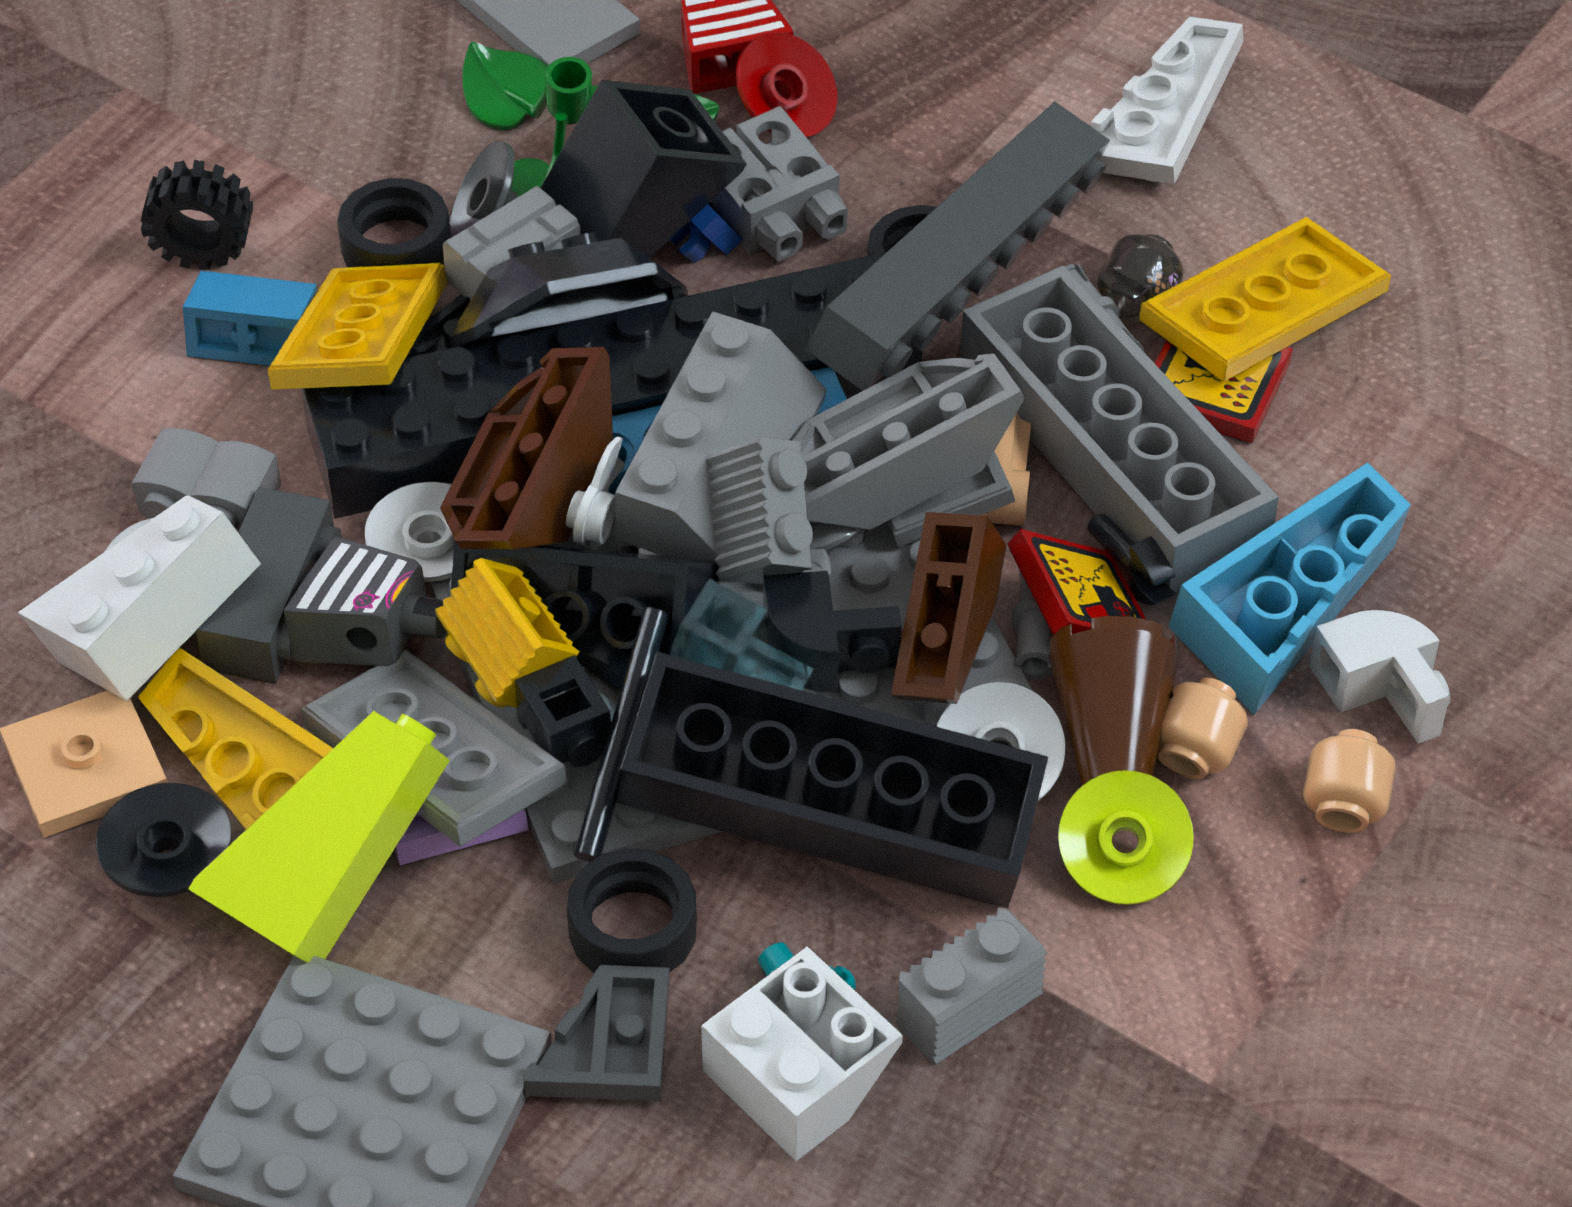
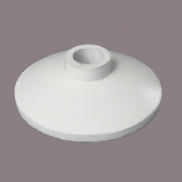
(414, 527)
(1010, 715)

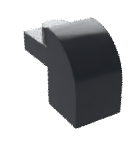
(829, 641)

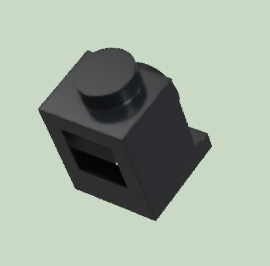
(569, 725)

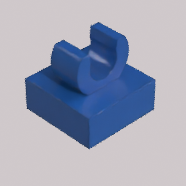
(704, 228)

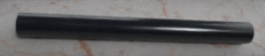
(605, 787)

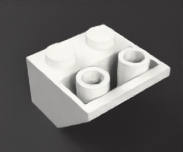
(798, 1052)

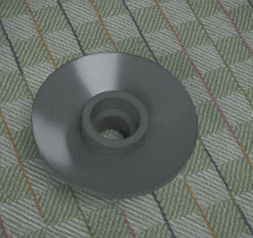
(484, 187)

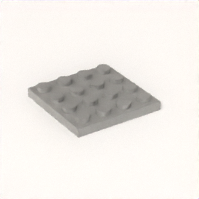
(362, 1098)

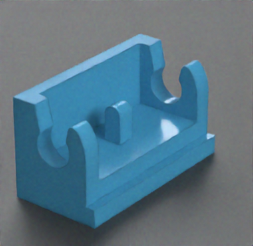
(242, 316)

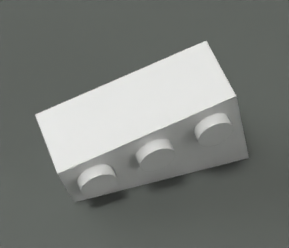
(142, 596)

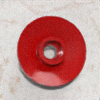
(793, 69)

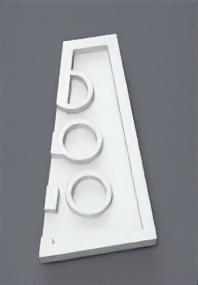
(1168, 104)

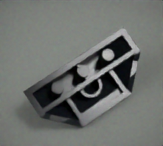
(561, 287)

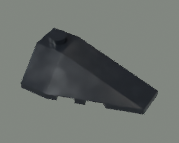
(602, 595)

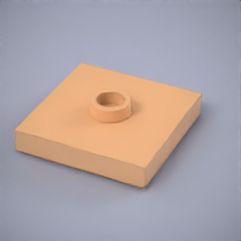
(81, 760)

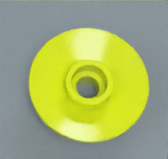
(1131, 804)

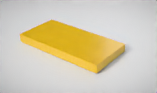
(1264, 298)
(358, 327)

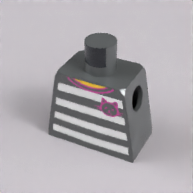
(360, 607)

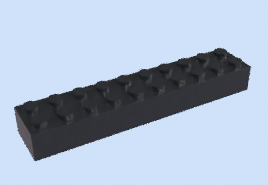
(430, 414)

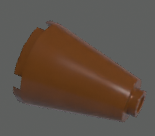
(1114, 691)

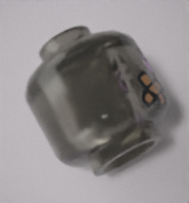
(1138, 271)

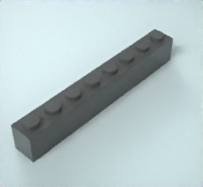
(959, 248)

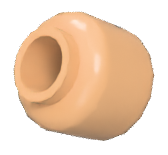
(1201, 728)
(1349, 781)

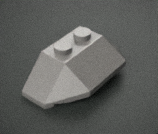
(905, 439)

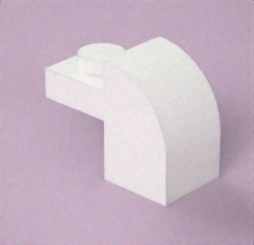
(1381, 657)

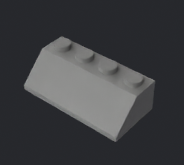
(729, 391)

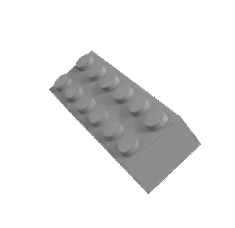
(1119, 424)

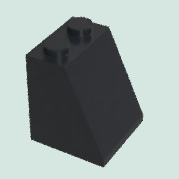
(641, 164)

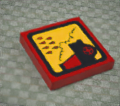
(1231, 406)
(1072, 581)

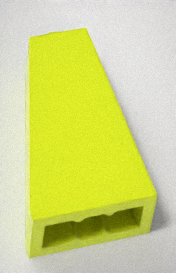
(326, 838)

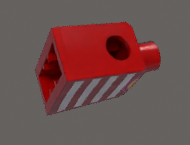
(718, 33)

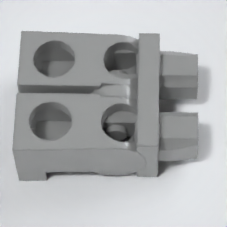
(780, 189)

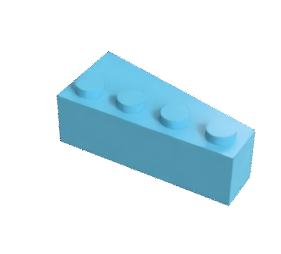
(1262, 602)

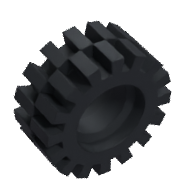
(201, 192)

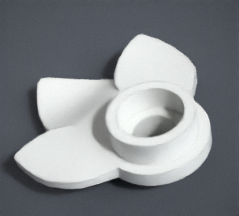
(593, 511)

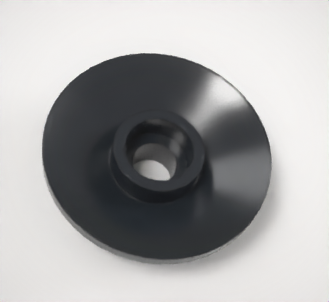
(160, 820)

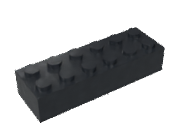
(831, 779)

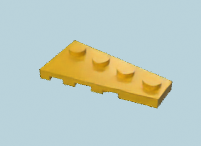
(230, 736)

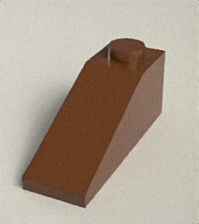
(948, 606)

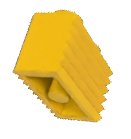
(501, 629)

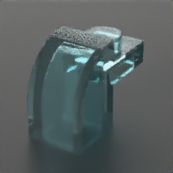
(723, 634)

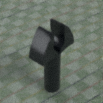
(1143, 560)

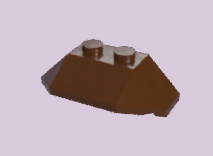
(534, 454)

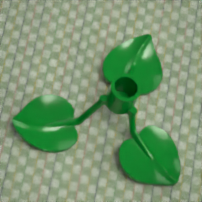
(510, 85)

